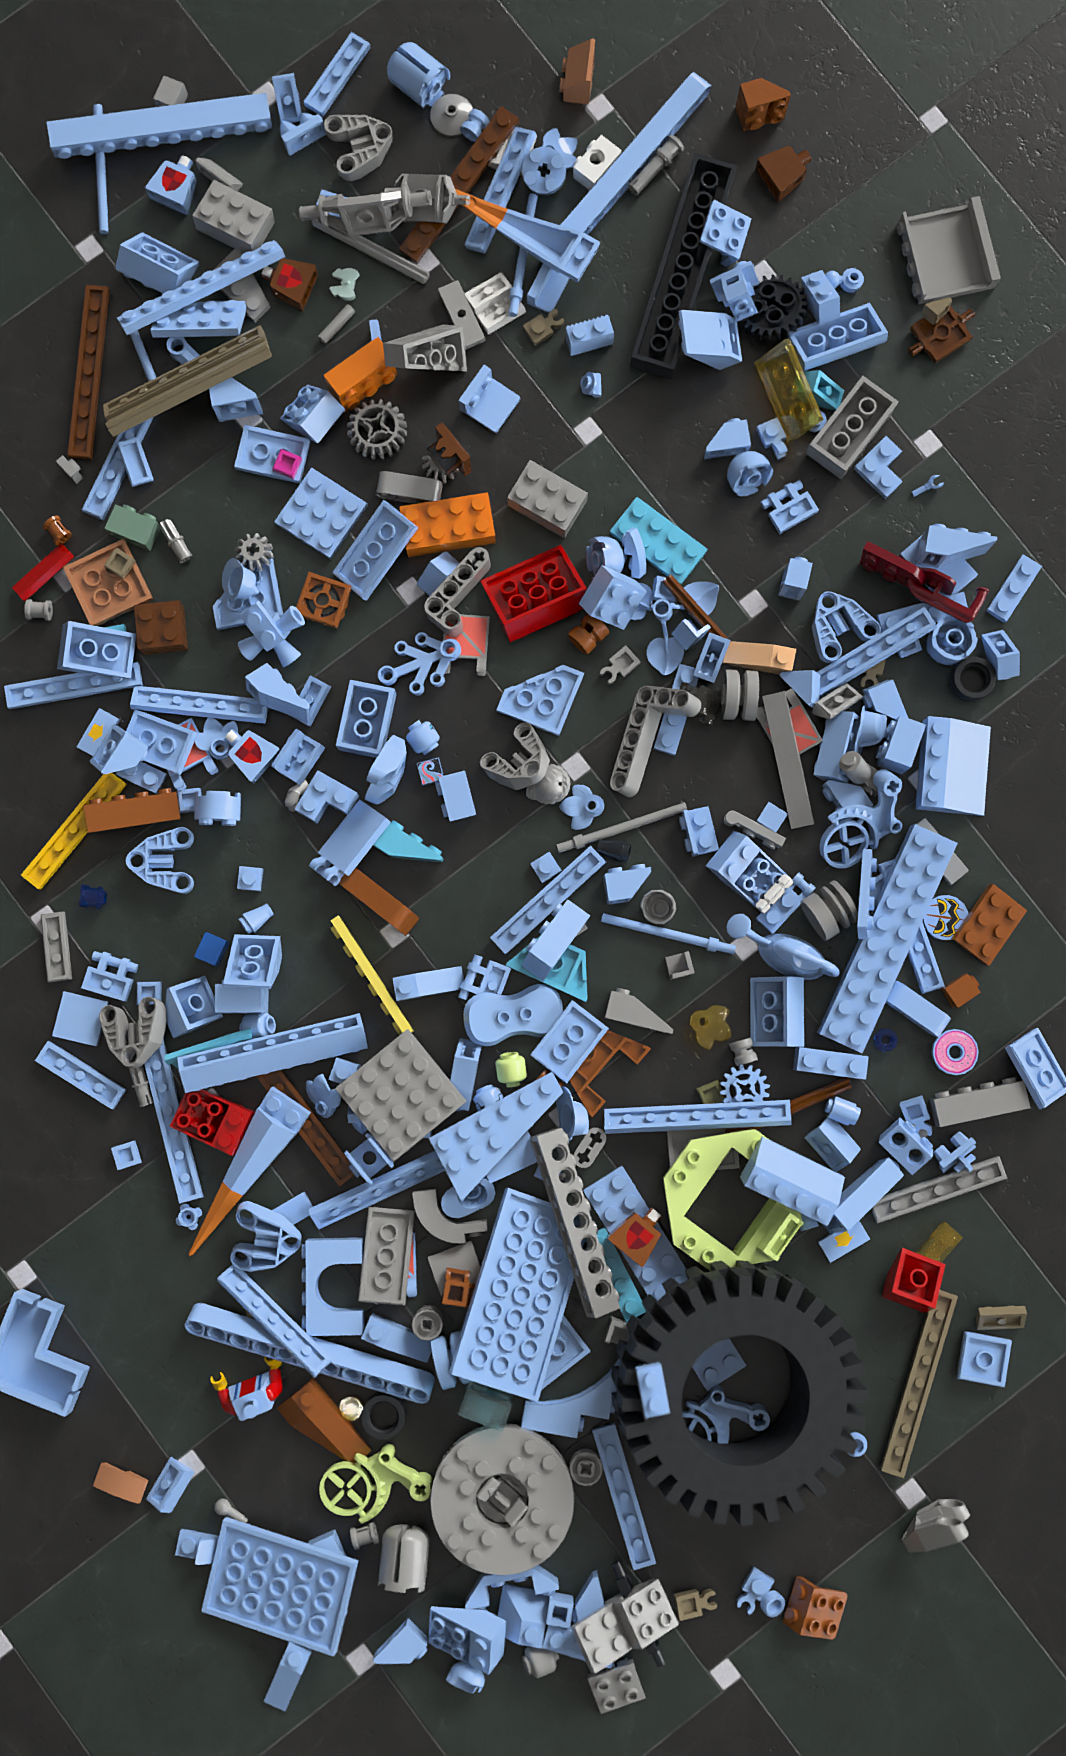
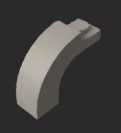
(433, 1219)

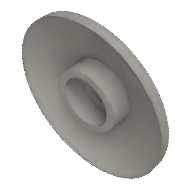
(446, 122)

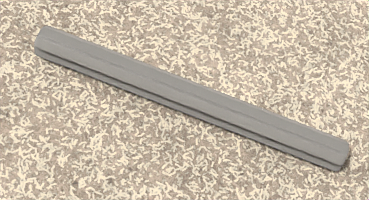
(377, 252)

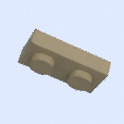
(1001, 1317)

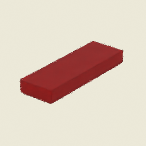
(42, 572)

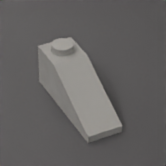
(630, 1010)

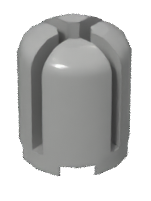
(404, 1558)

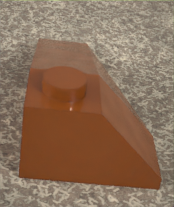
(319, 1418)

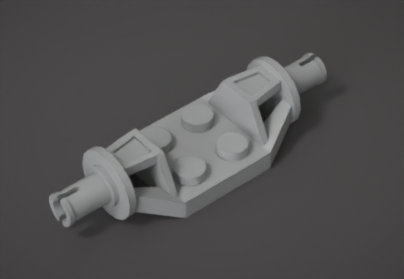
(366, 213)

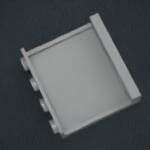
(949, 252)

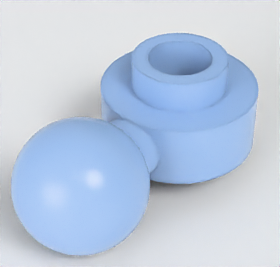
(845, 281)

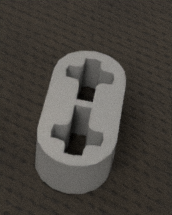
(594, 1151)

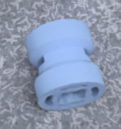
(474, 125)

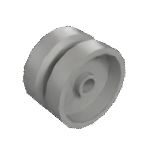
(743, 695)

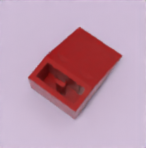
(212, 1120)

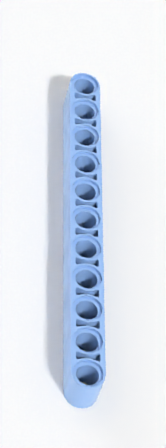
(638, 154)
(345, 1365)

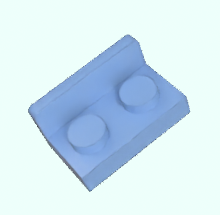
(699, 831)

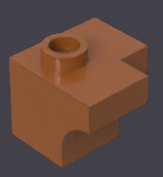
(457, 1288)

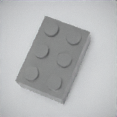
(233, 218)
(547, 499)

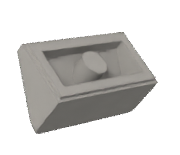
(215, 172)
(836, 702)

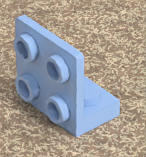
(725, 232)
(488, 400)

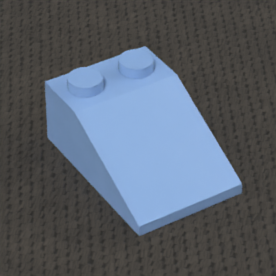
(96, 650)
(253, 962)

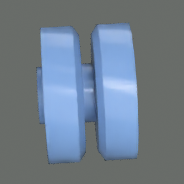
(443, 1359)

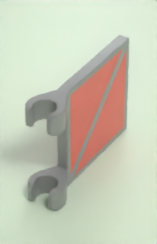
(472, 640)
(804, 729)

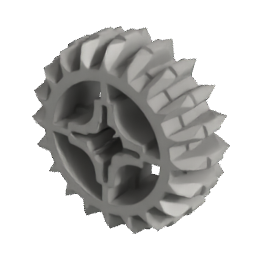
(362, 420)

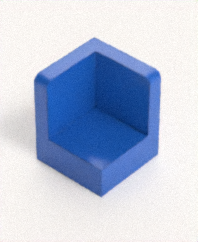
(212, 949)

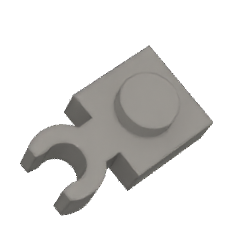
(622, 663)

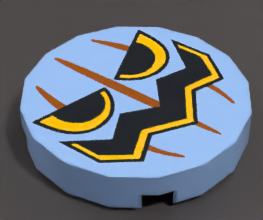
(944, 917)

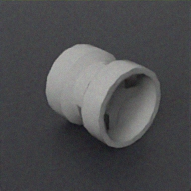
(743, 1051)

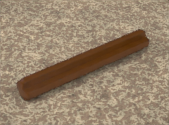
(691, 605)

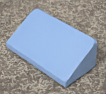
(295, 1209)
(170, 1485)

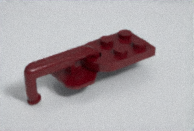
(909, 575)

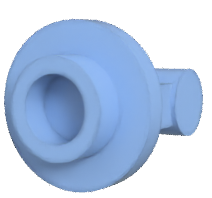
(591, 384)

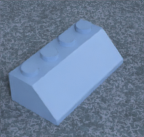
(793, 1180)

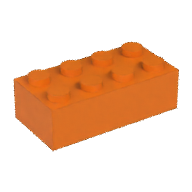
(450, 524)

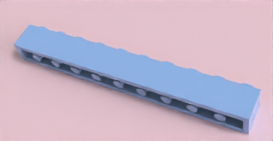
(159, 125)

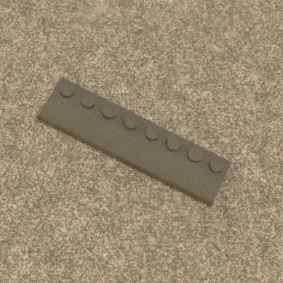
(186, 381)

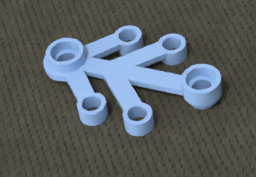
(423, 661)

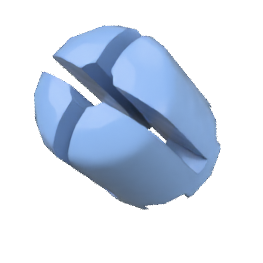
(417, 74)

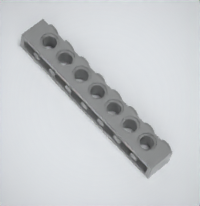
(608, 1299)

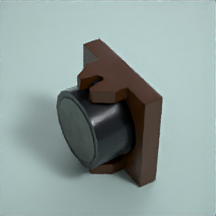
(448, 452)

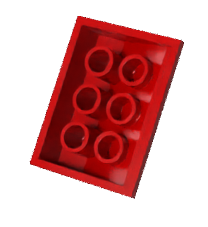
(535, 593)

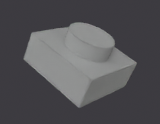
(70, 468)

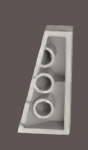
(430, 349)

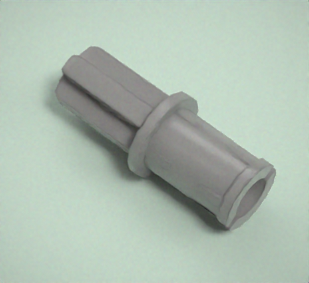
(175, 541)
(141, 1086)

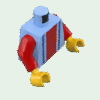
(252, 1395)

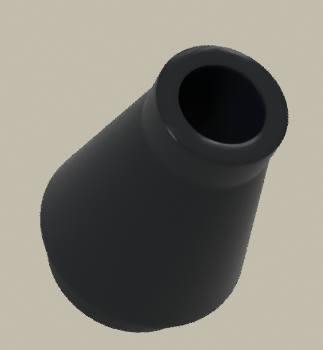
(616, 850)

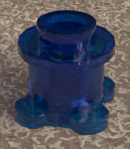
(92, 896)

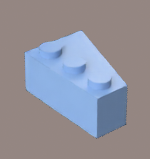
(554, 939)

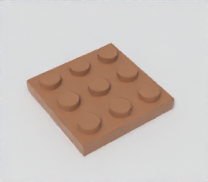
(103, 592)

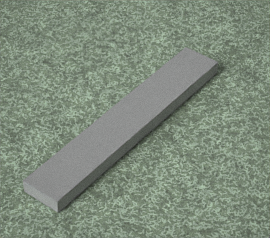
(788, 760)
(938, 1189)

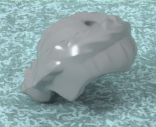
(548, 789)

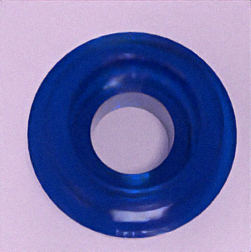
(892, 1040)

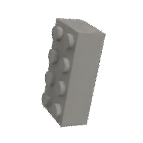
(851, 427)

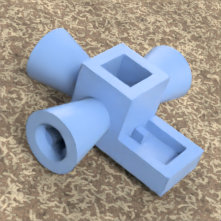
(270, 632)

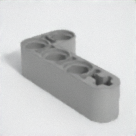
(461, 587)

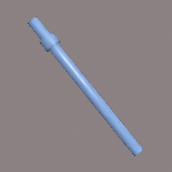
(101, 183)
(516, 291)
(711, 944)

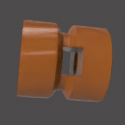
(583, 639)

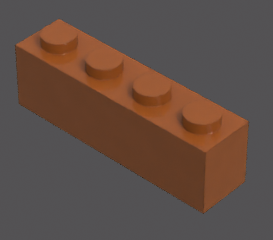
(132, 811)

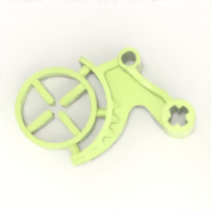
(385, 1470)

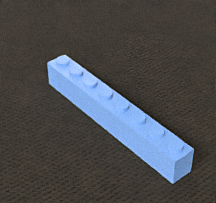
(272, 1053)

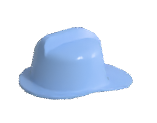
(238, 581)
(871, 729)
(572, 1115)
(477, 1199)

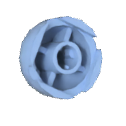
(748, 472)
(604, 552)

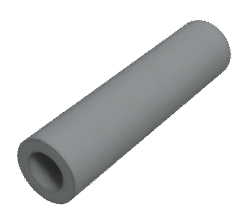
(336, 324)

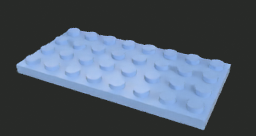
(516, 1300)

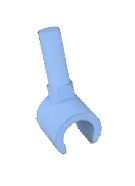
(927, 486)

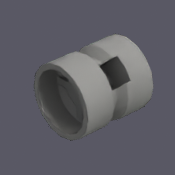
(428, 1322)

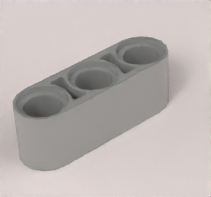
(408, 488)

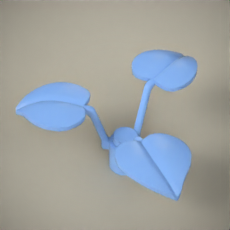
(668, 653)

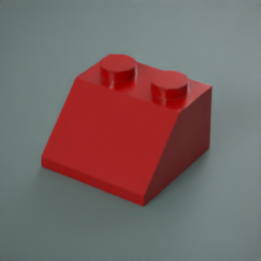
(914, 1281)

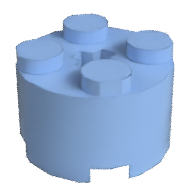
(555, 164)
(942, 649)
(217, 807)

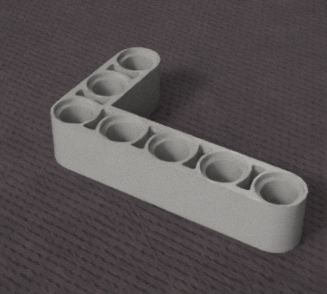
(641, 731)

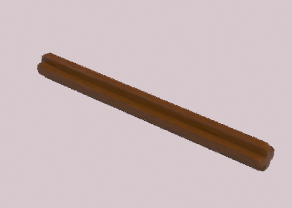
(809, 1099)

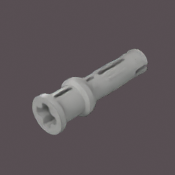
(661, 159)

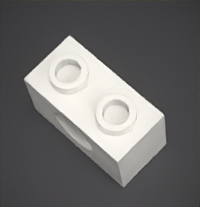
(601, 151)

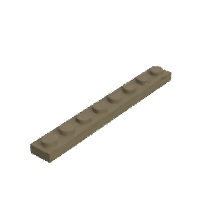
(918, 1385)

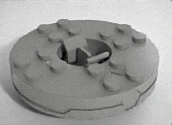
(502, 1499)

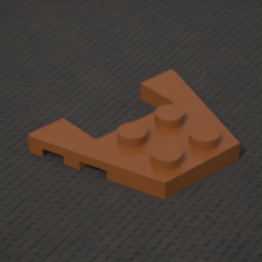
(596, 1060)

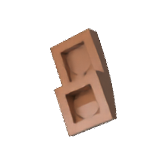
(120, 1483)

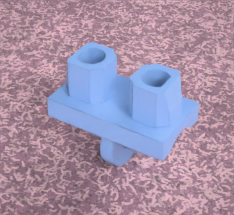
(964, 1147)

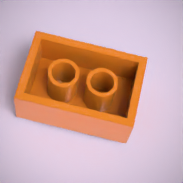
(360, 375)

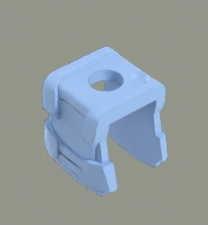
(359, 1167)

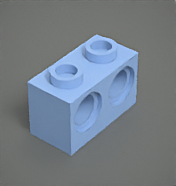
(795, 578)
(901, 1148)

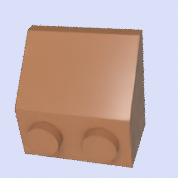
(579, 72)

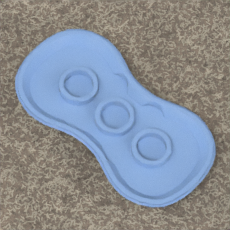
(495, 1017)

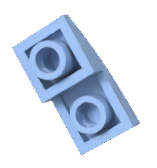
(634, 546)

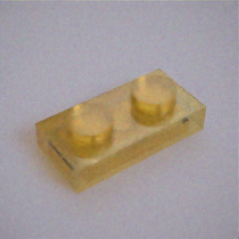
(940, 1243)

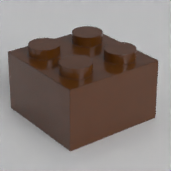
(161, 627)

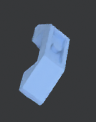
(543, 1581)

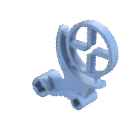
(878, 818)
(721, 1410)

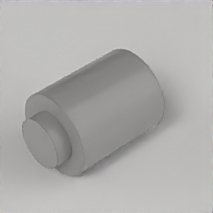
(855, 767)

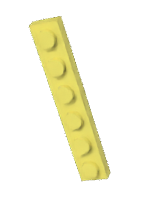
(365, 968)

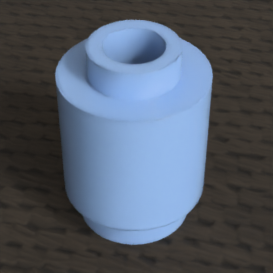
(842, 1111)

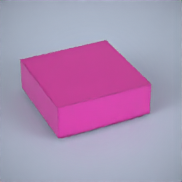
(287, 464)

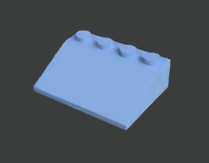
(953, 766)

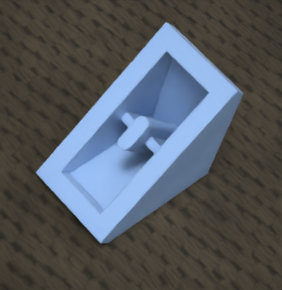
(437, 572)
(711, 657)
(804, 683)

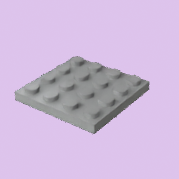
(400, 1095)

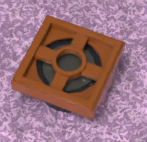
(323, 601)

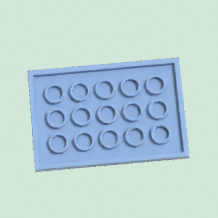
(279, 1586)

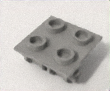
(616, 1686)

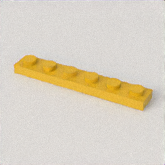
(69, 833)

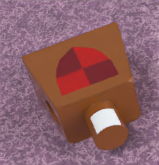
(637, 1235)

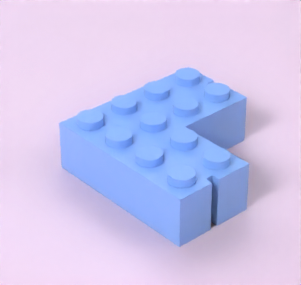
(26, 1364)

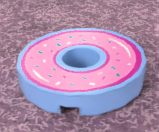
(968, 1052)

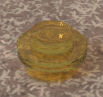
(350, 1408)

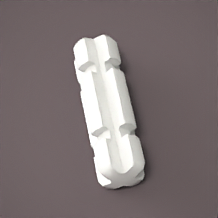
(774, 893)

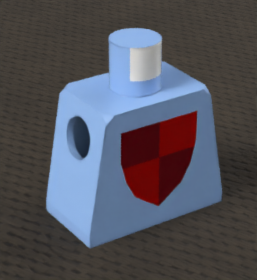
(173, 185)
(251, 753)

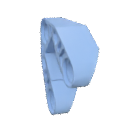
(854, 615)
(386, 771)
(161, 842)
(270, 1238)

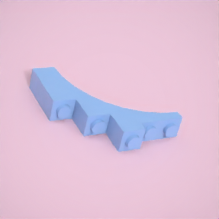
(564, 1414)

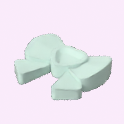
(348, 279)

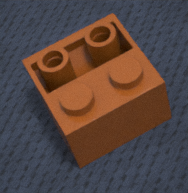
(761, 103)

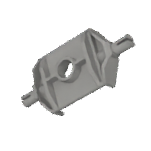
(442, 193)

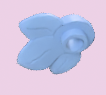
(564, 146)
(214, 736)
(579, 807)
(321, 1095)

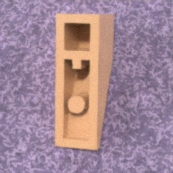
(760, 657)

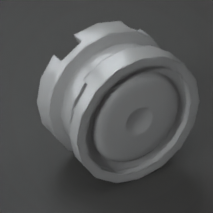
(585, 1467)

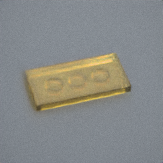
(788, 390)

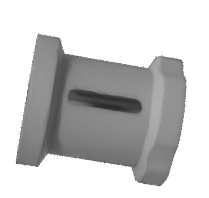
(38, 609)
(364, 1535)

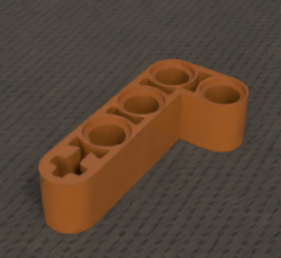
(379, 901)

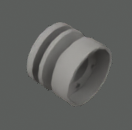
(826, 912)

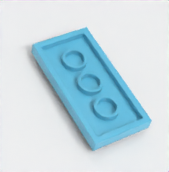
(664, 543)

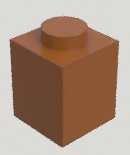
(961, 990)

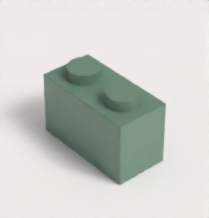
(133, 527)

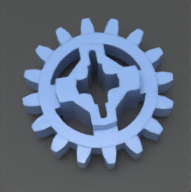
(750, 1080)

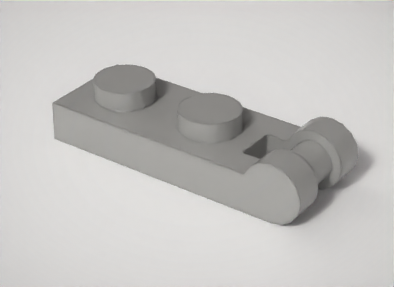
(753, 829)

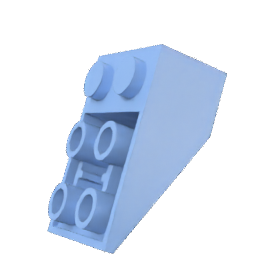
(710, 338)
(945, 546)
(745, 868)
(468, 1635)

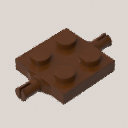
(943, 337)

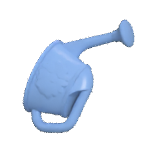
(784, 952)

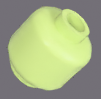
(511, 1069)

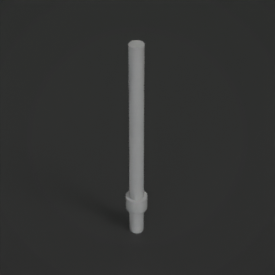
(580, 841)

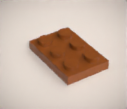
(989, 924)

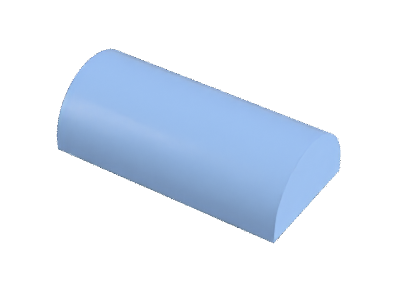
(839, 338)

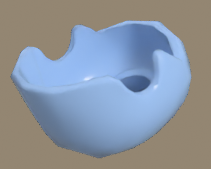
(466, 1677)

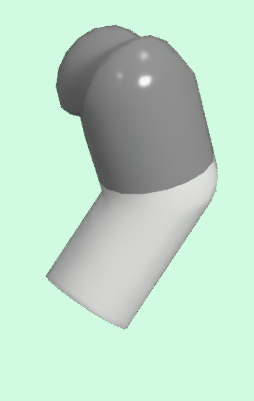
(293, 795)

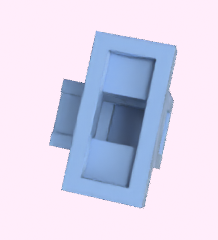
(739, 293)

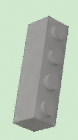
(979, 1103)

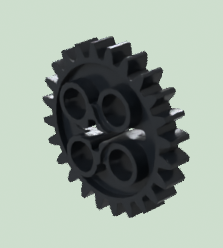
(771, 303)

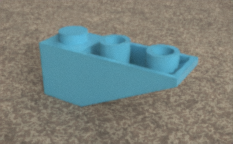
(400, 845)

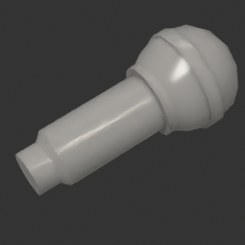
(223, 1507)

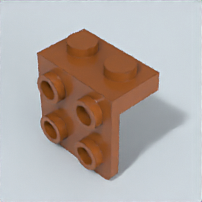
(814, 1609)

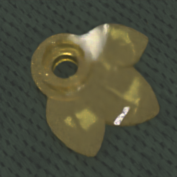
(714, 1027)

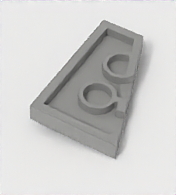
(246, 290)

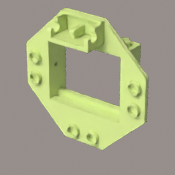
(686, 1179)

